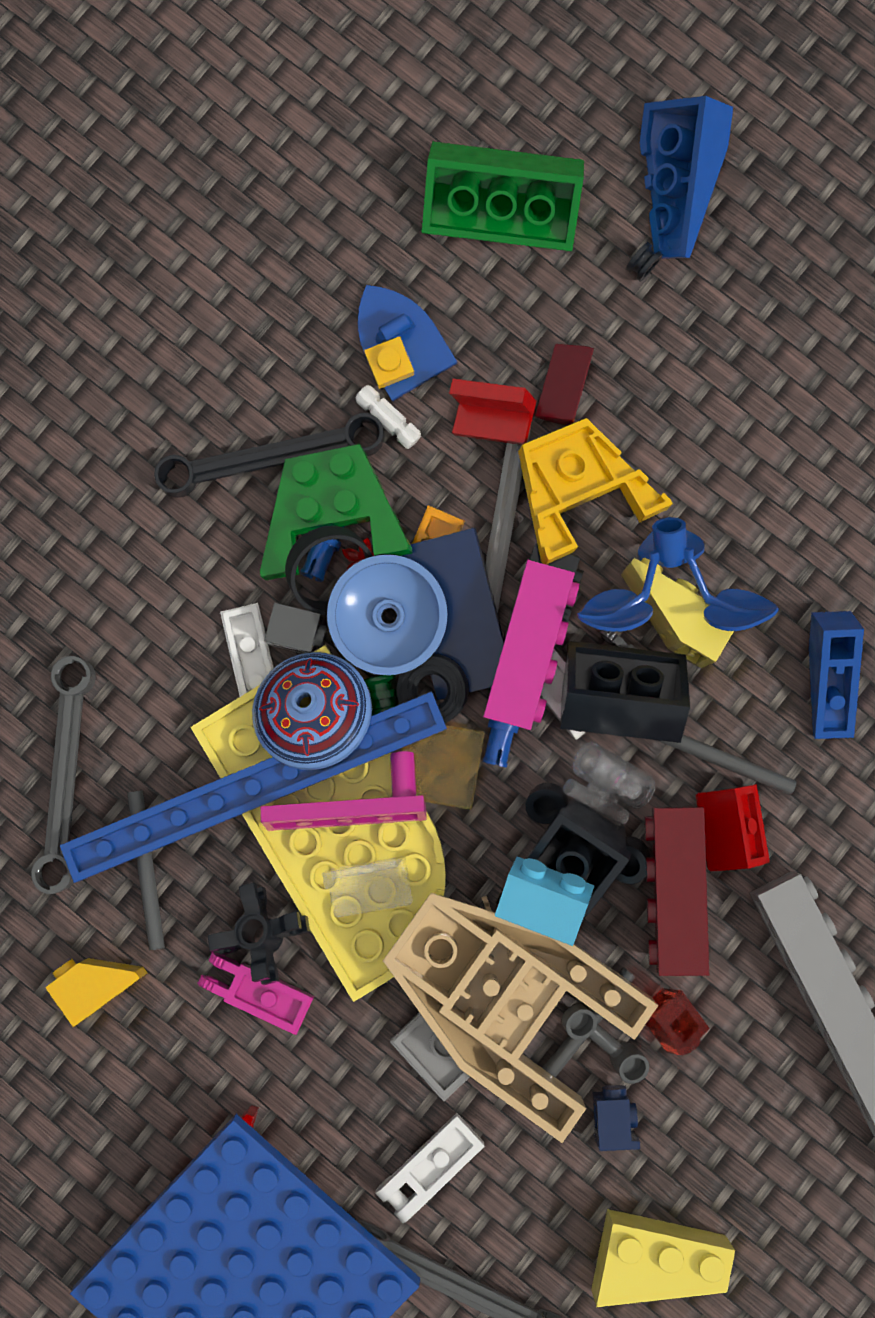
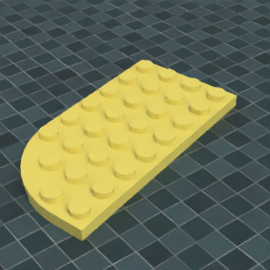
(300, 856)

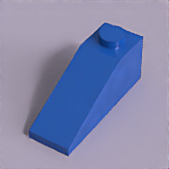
(834, 672)

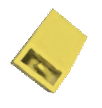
(678, 615)

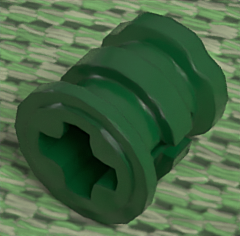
(381, 693)

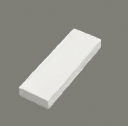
(247, 646)

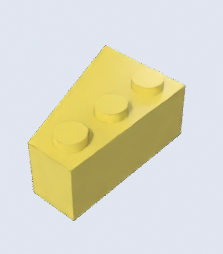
(658, 1261)

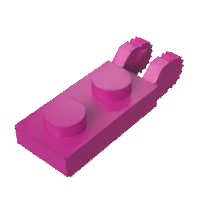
(274, 1003)

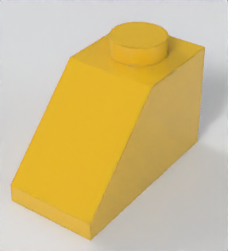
(90, 985)

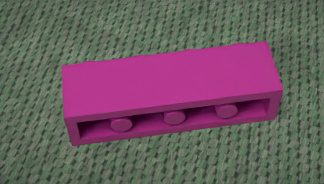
(529, 645)

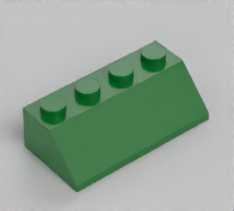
(502, 196)

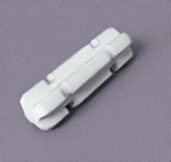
(389, 417)

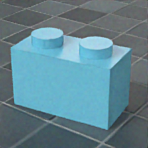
(544, 900)

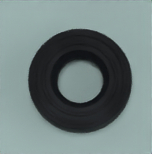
(452, 675)

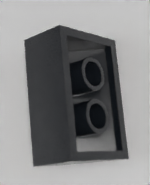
(625, 692)

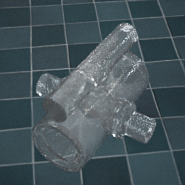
(608, 781)

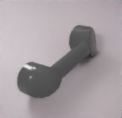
(624, 1057)

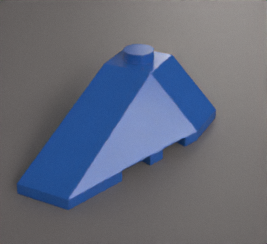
(684, 155)

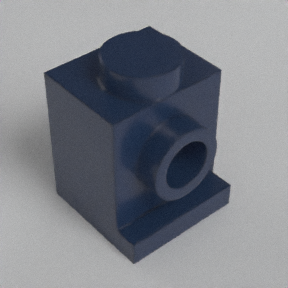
(614, 1119)

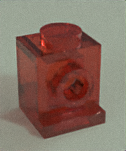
(686, 1022)

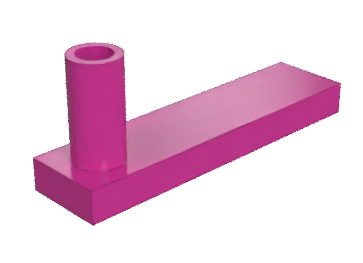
(401, 807)

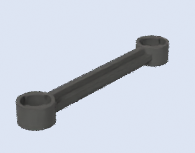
(63, 771)
(456, 1284)

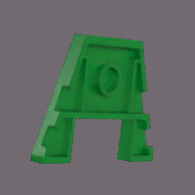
(329, 490)

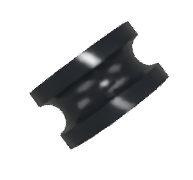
(644, 261)

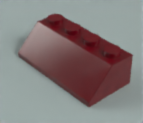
(679, 891)

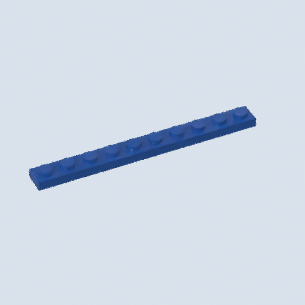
(241, 793)

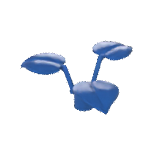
(670, 547)

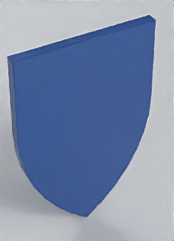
(389, 315)

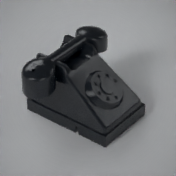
(583, 842)

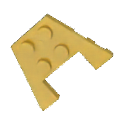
(571, 470)

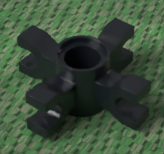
(262, 959)

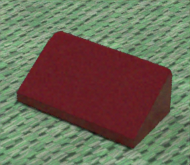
(564, 383)

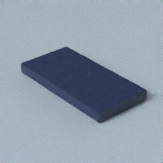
(473, 625)

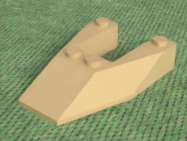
(491, 990)

